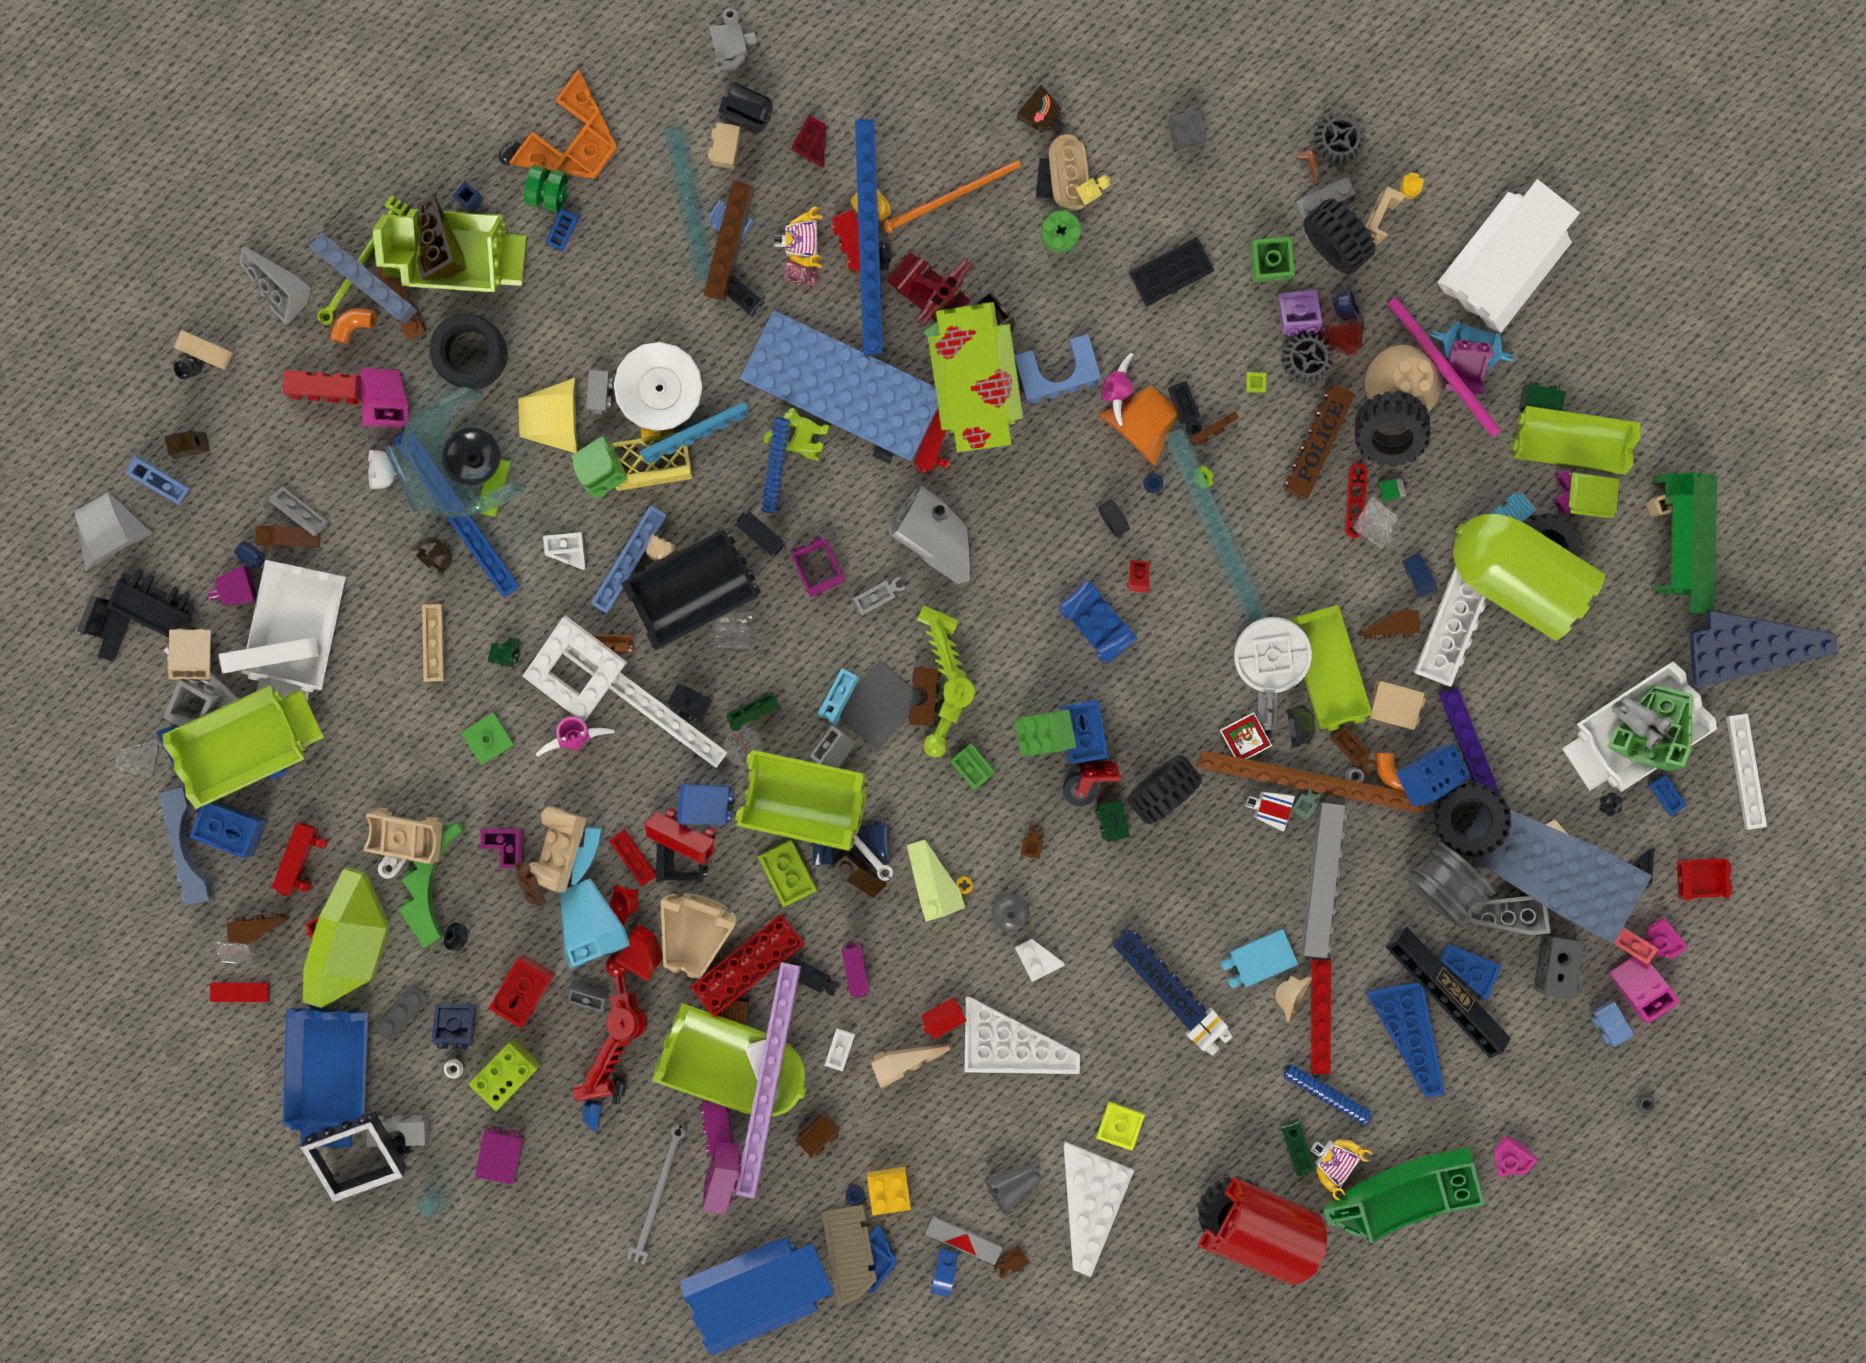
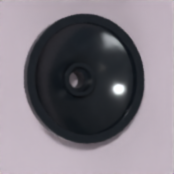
(461, 449)

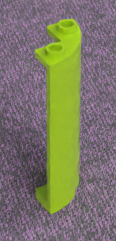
(1576, 440)
(1333, 673)

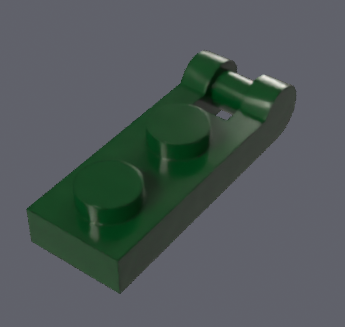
(752, 711)
(1298, 1148)

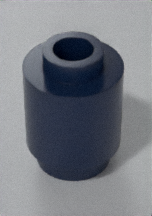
(249, 555)

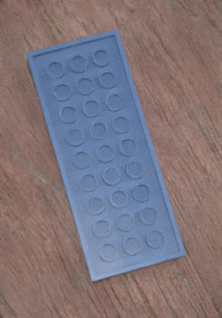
(842, 385)

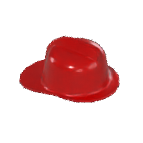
(624, 902)

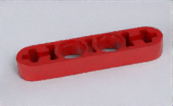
(1352, 500)

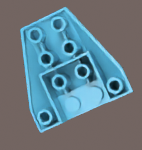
(588, 925)

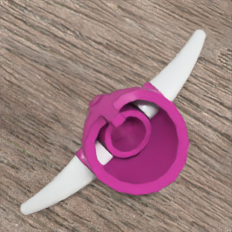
(1117, 388)
(572, 735)

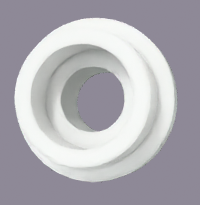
(447, 1068)

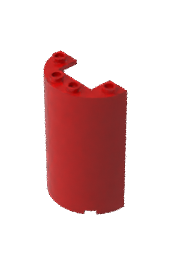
(1269, 1234)

